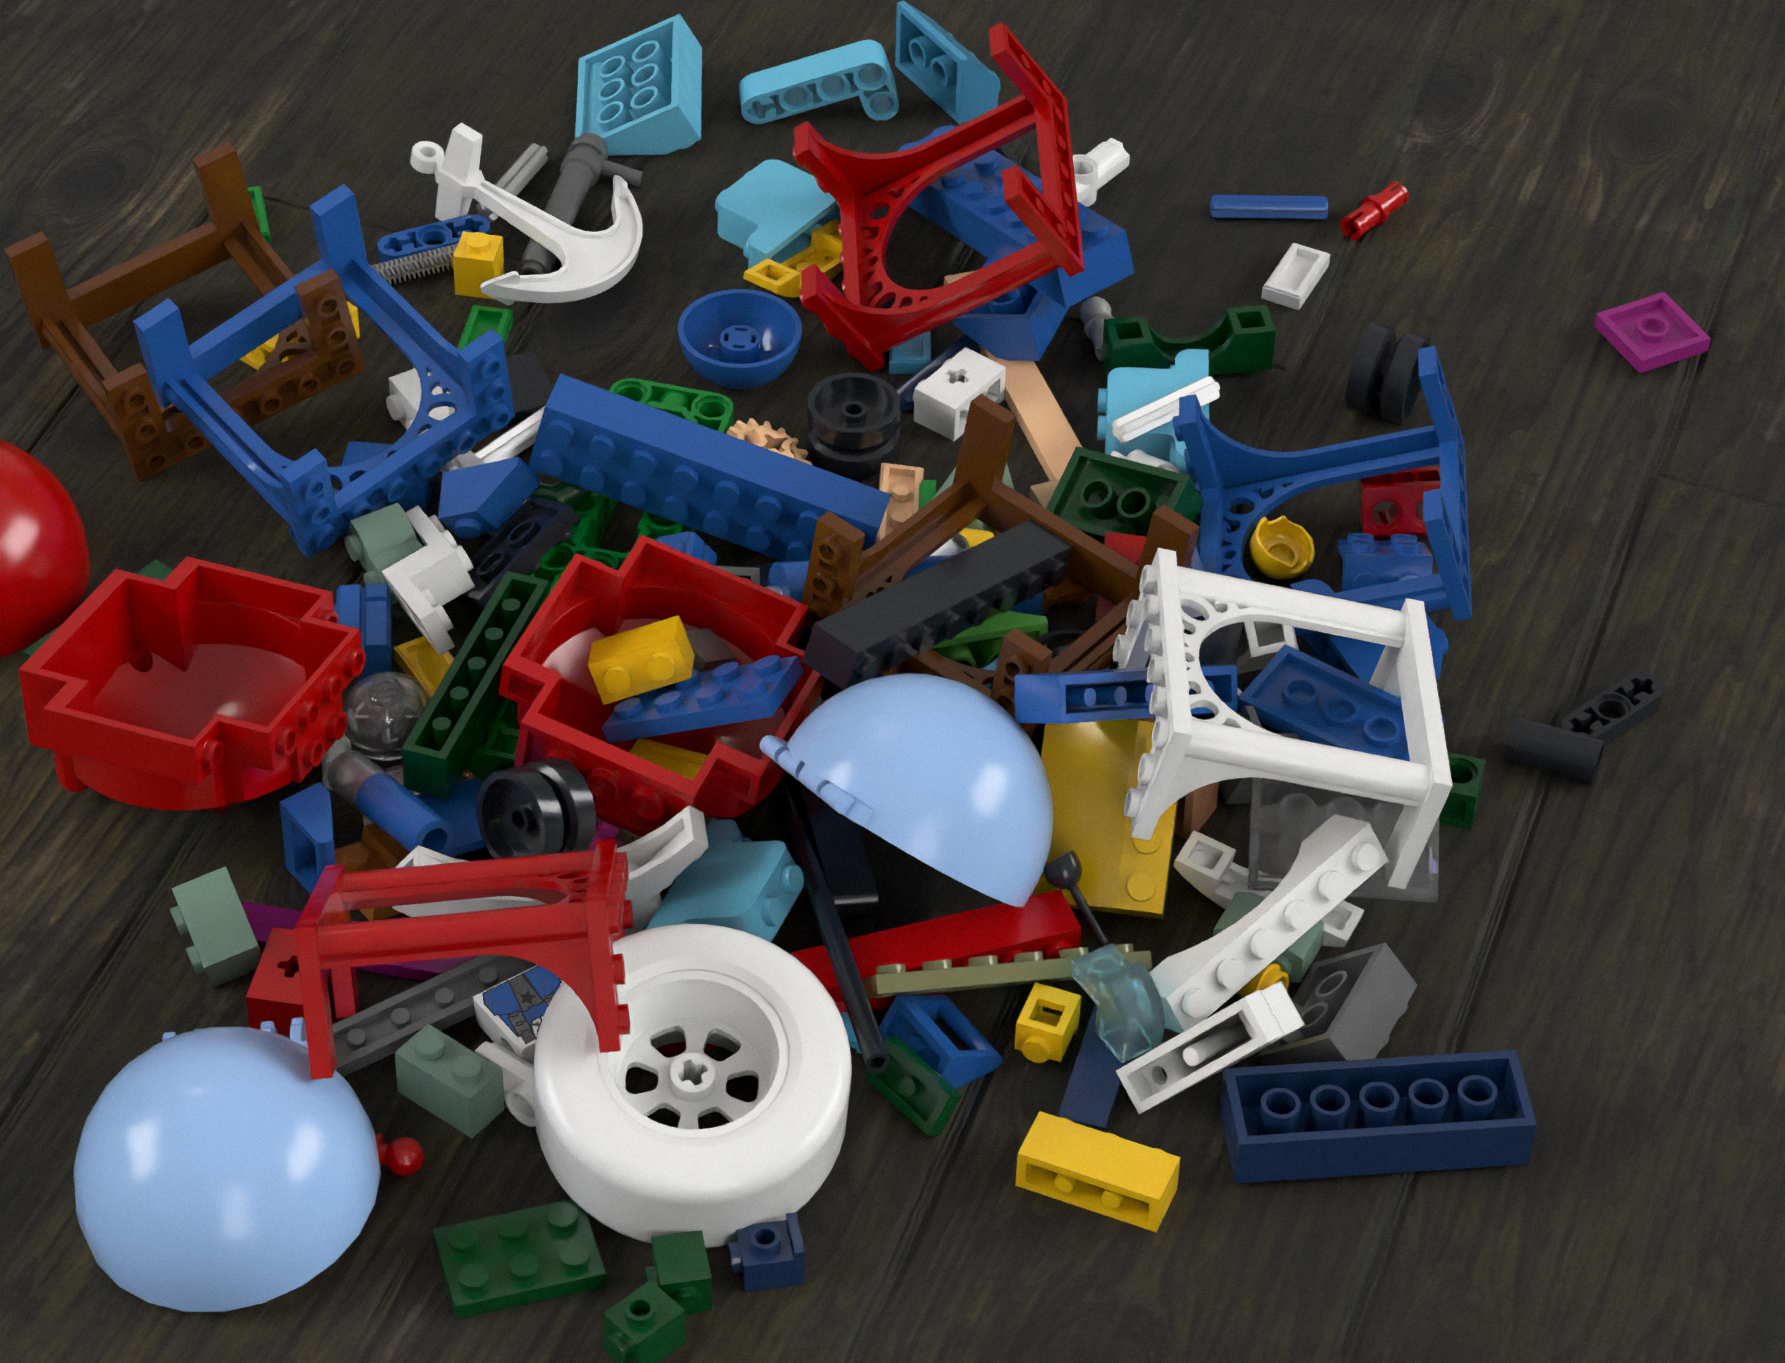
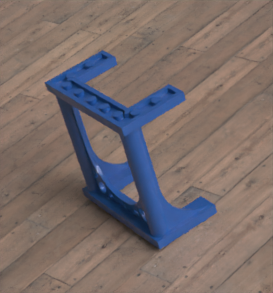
(1242, 474)
(303, 488)

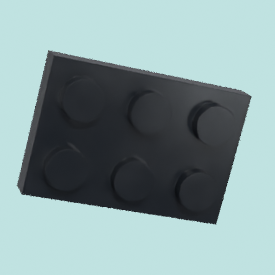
(518, 546)

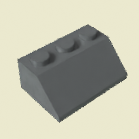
(1349, 1008)

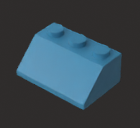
(943, 66)

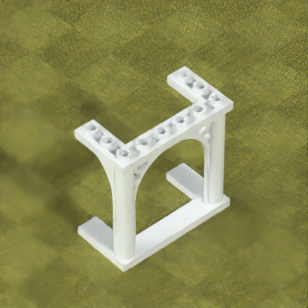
(1202, 752)

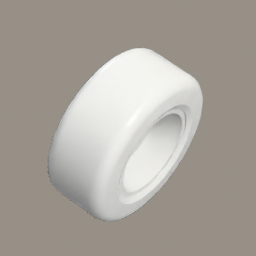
(666, 1180)

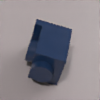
(769, 1255)

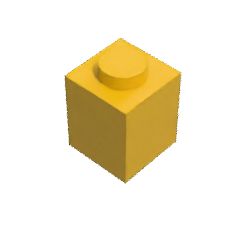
(475, 261)

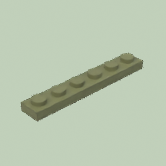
(983, 973)

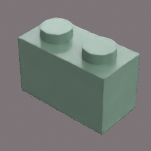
(218, 927)
(449, 1080)

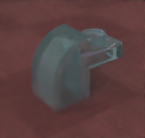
(1126, 1001)

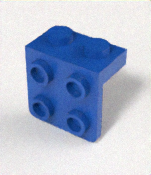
(1380, 562)

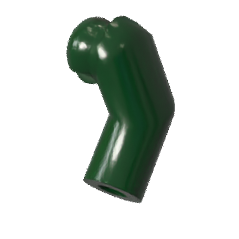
(562, 493)

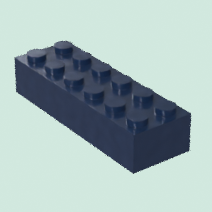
(1376, 1116)

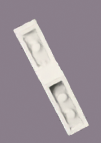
(430, 578)

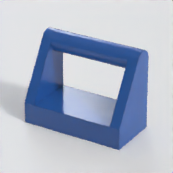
(308, 834)
(912, 1022)

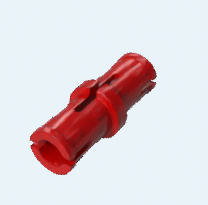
(1374, 210)

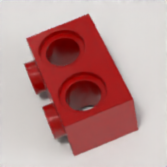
(1405, 492)

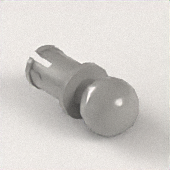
(1092, 314)

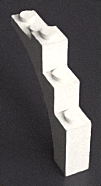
(652, 867)

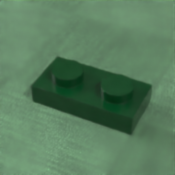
(915, 1088)

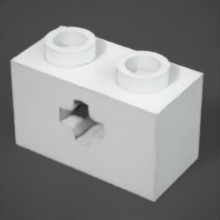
(945, 396)

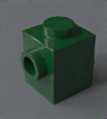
(682, 1270)
(644, 1326)

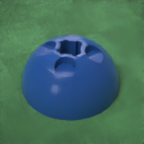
(739, 338)

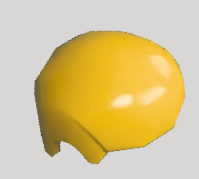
(1281, 549)

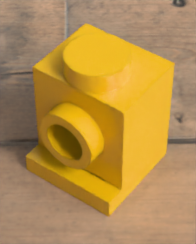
(1045, 1034)

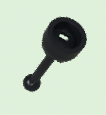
(1065, 874)

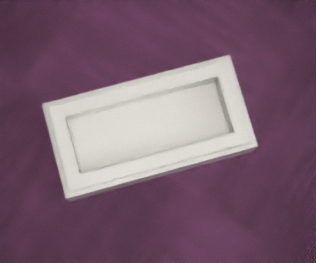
(1295, 276)

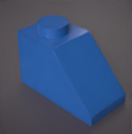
(484, 495)

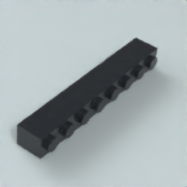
(936, 604)

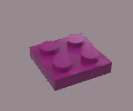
(1652, 332)

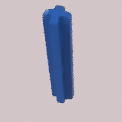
(1268, 207)

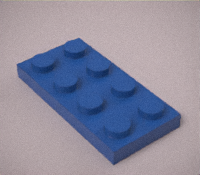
(706, 700)
(1326, 706)

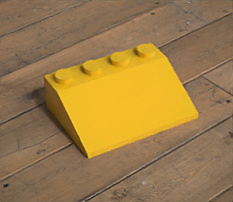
(1089, 779)

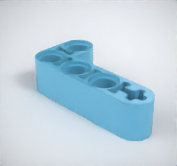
(820, 82)

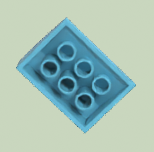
(643, 91)

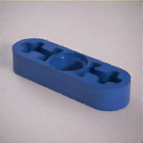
(413, 240)

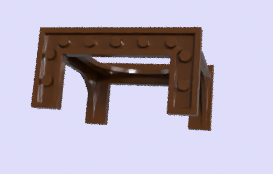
(126, 398)
(845, 575)

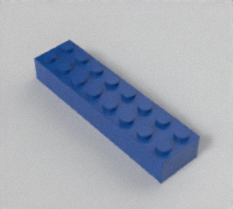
(973, 209)
(695, 473)

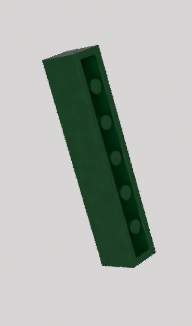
(469, 692)

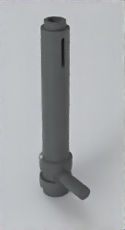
(579, 172)

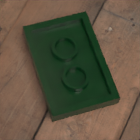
(518, 1258)

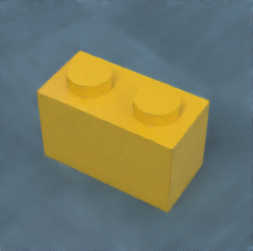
(641, 660)

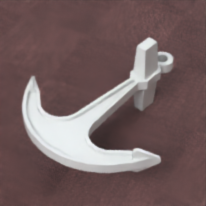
(588, 259)

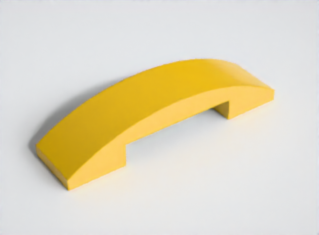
(786, 277)

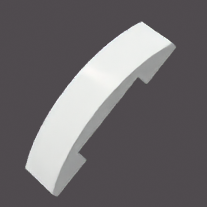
(1212, 872)

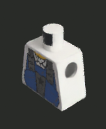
(515, 1009)

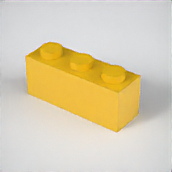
(1097, 1171)

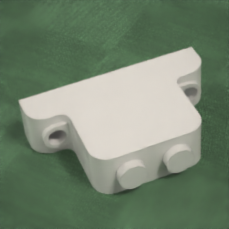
(1210, 1046)

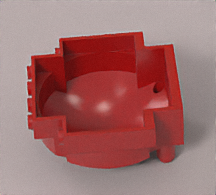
(191, 687)
(564, 712)

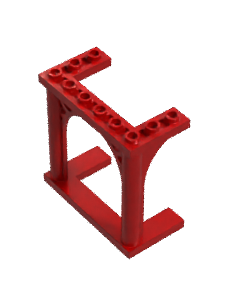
(875, 180)
(566, 937)

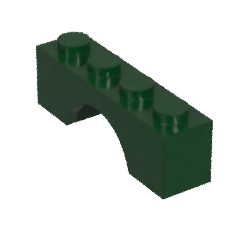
(1236, 343)

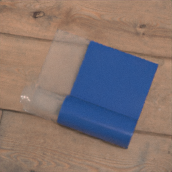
(407, 815)

